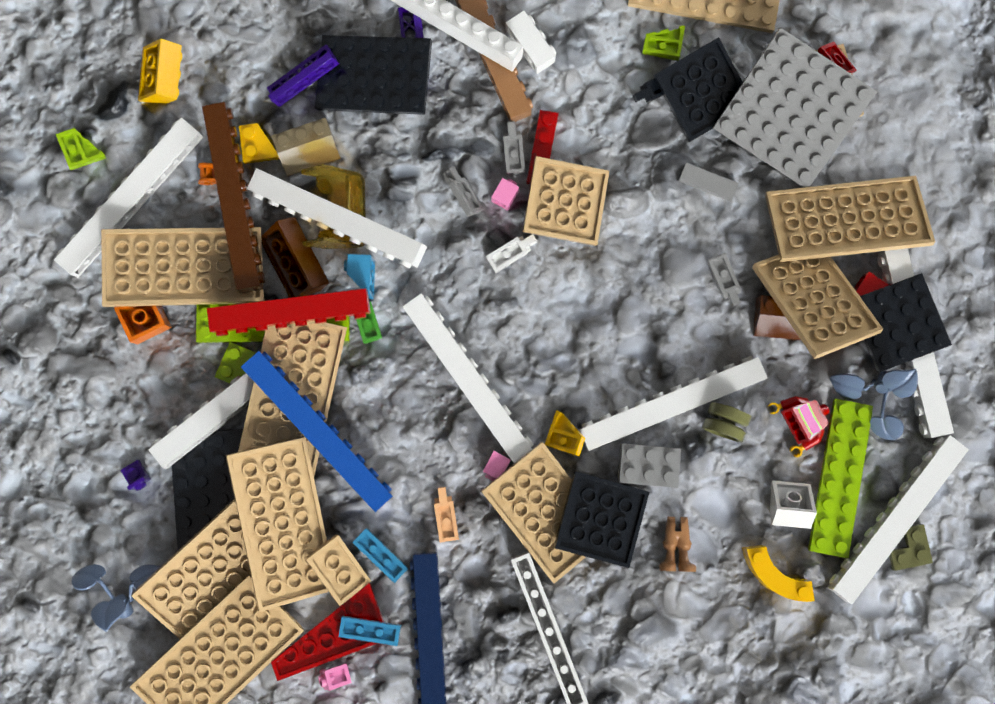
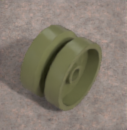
(726, 420)

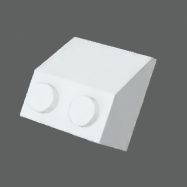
(792, 504)

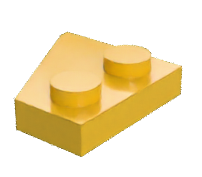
(255, 145)
(564, 435)

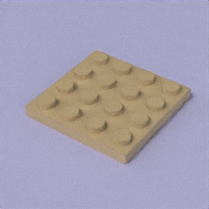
(565, 201)

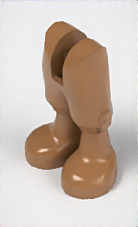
(677, 539)

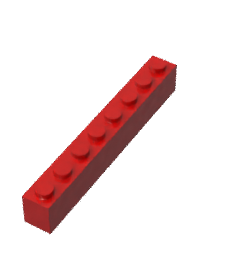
(288, 311)

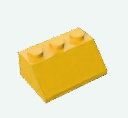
(160, 72)

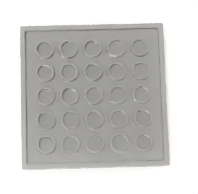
(794, 108)

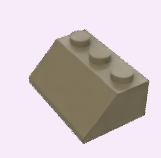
(306, 146)

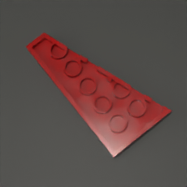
(322, 641)

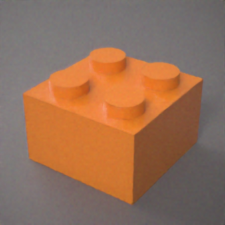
(142, 322)

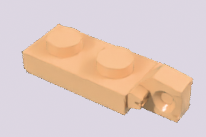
(445, 516)

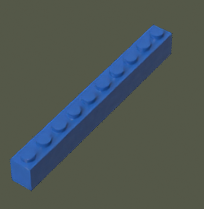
(313, 427)

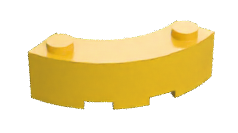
(769, 576)

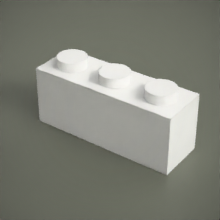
(535, 48)

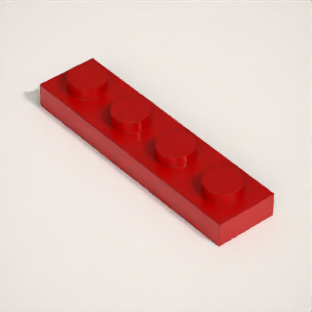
(543, 138)

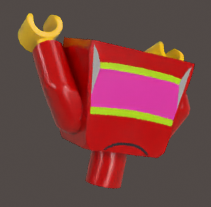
(805, 421)

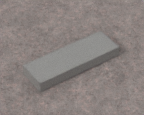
(708, 182)

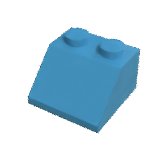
(362, 271)

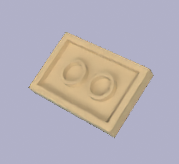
(338, 569)

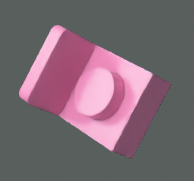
(334, 677)

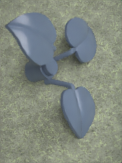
(900, 382)
(106, 612)

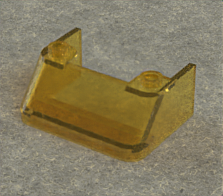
(344, 189)

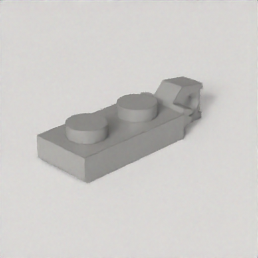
(513, 150)
(462, 192)
(725, 278)

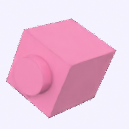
(505, 193)
(496, 466)

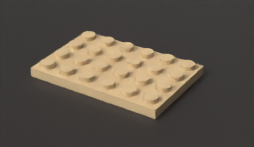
(818, 303)
(531, 503)

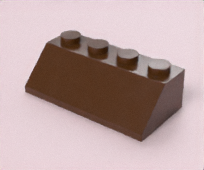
(292, 261)
(770, 320)

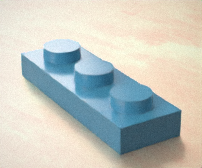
(380, 555)
(369, 630)

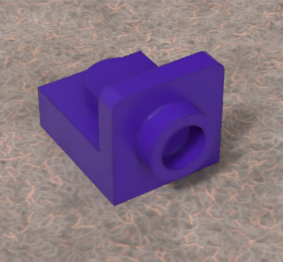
(135, 476)

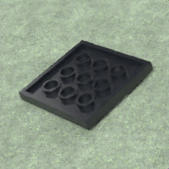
(699, 88)
(908, 323)
(601, 519)

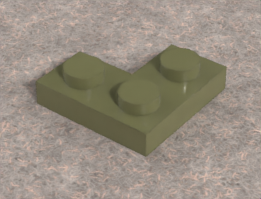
(916, 552)

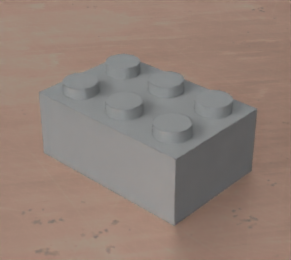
(649, 465)

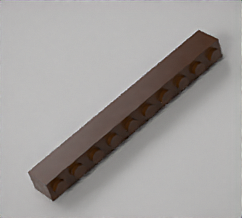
(232, 198)

